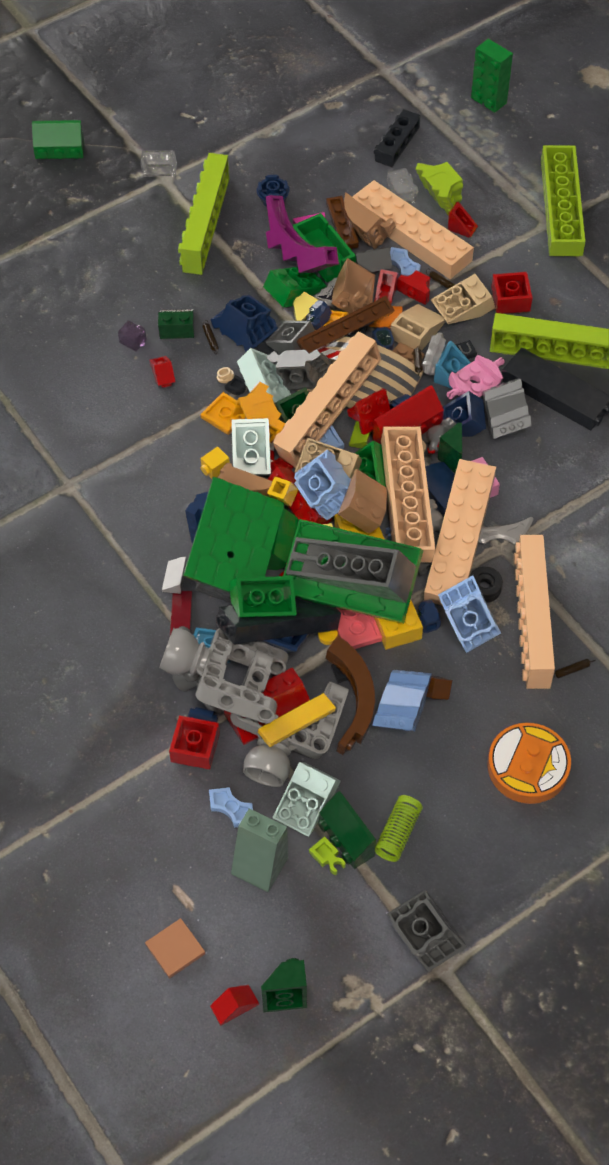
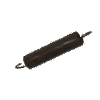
(440, 279)
(210, 337)
(418, 360)
(573, 668)

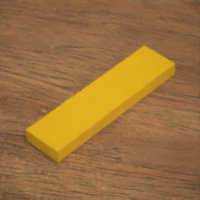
(296, 720)

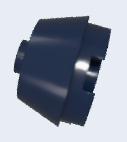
(272, 186)

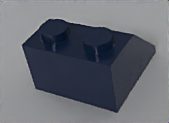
(469, 411)

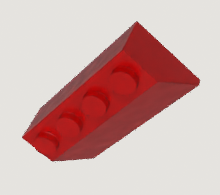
(420, 411)
(288, 693)

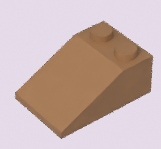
(364, 502)

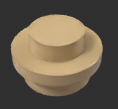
(225, 375)

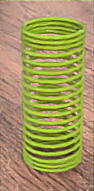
(408, 810)

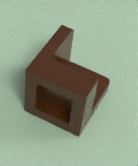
(439, 688)

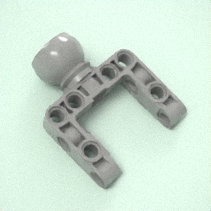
(186, 654)
(271, 764)

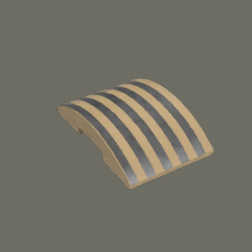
(391, 373)

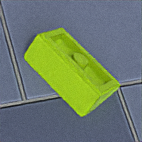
(357, 439)

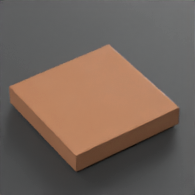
(175, 948)

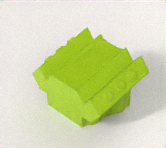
(442, 184)

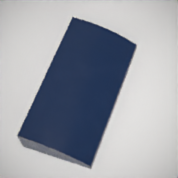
(439, 484)

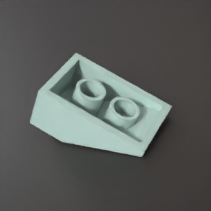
(251, 446)

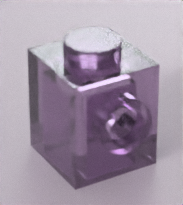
(132, 335)

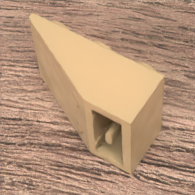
(464, 301)
(416, 326)
(314, 448)

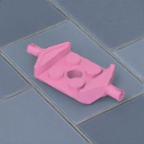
(480, 370)

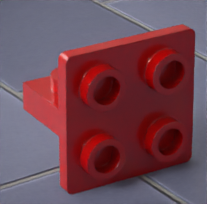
(369, 409)

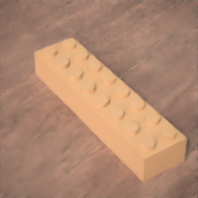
(417, 231)
(328, 397)
(407, 489)
(460, 528)
(534, 612)

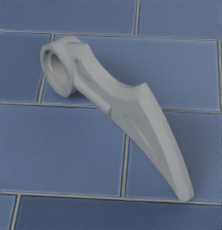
(507, 532)

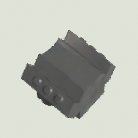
(300, 367)
(506, 409)
(426, 930)

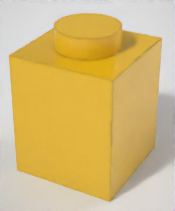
(213, 462)
(283, 491)

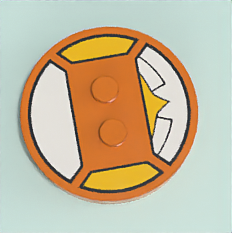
(529, 763)

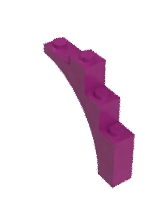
(294, 248)

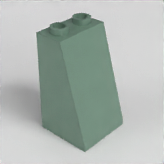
(260, 850)

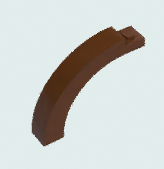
(359, 676)

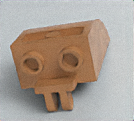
(366, 223)
(353, 287)
(245, 479)

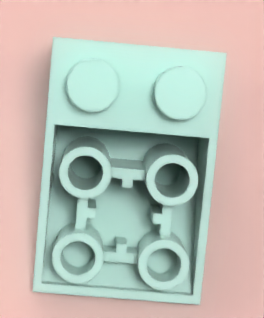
(305, 797)

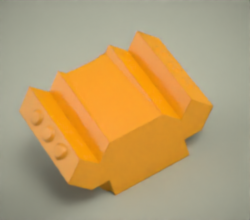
(259, 405)

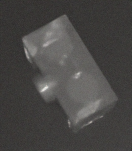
(158, 163)
(402, 185)

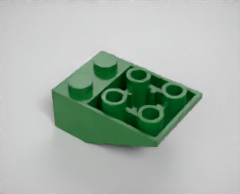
(288, 284)

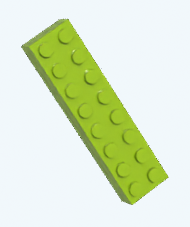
(562, 201)
(204, 214)
(551, 340)

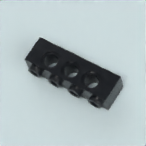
(397, 138)

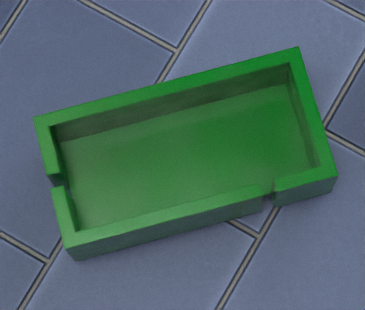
(491, 75)
(319, 233)

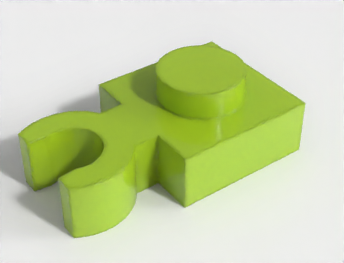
(325, 854)

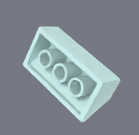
(257, 368)

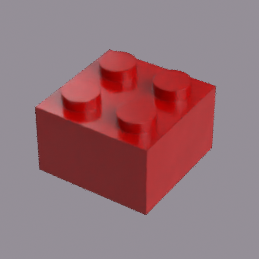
(511, 292)
(194, 742)

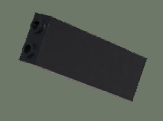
(557, 389)
(309, 619)

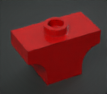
(415, 286)

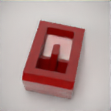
(461, 221)
(233, 1003)

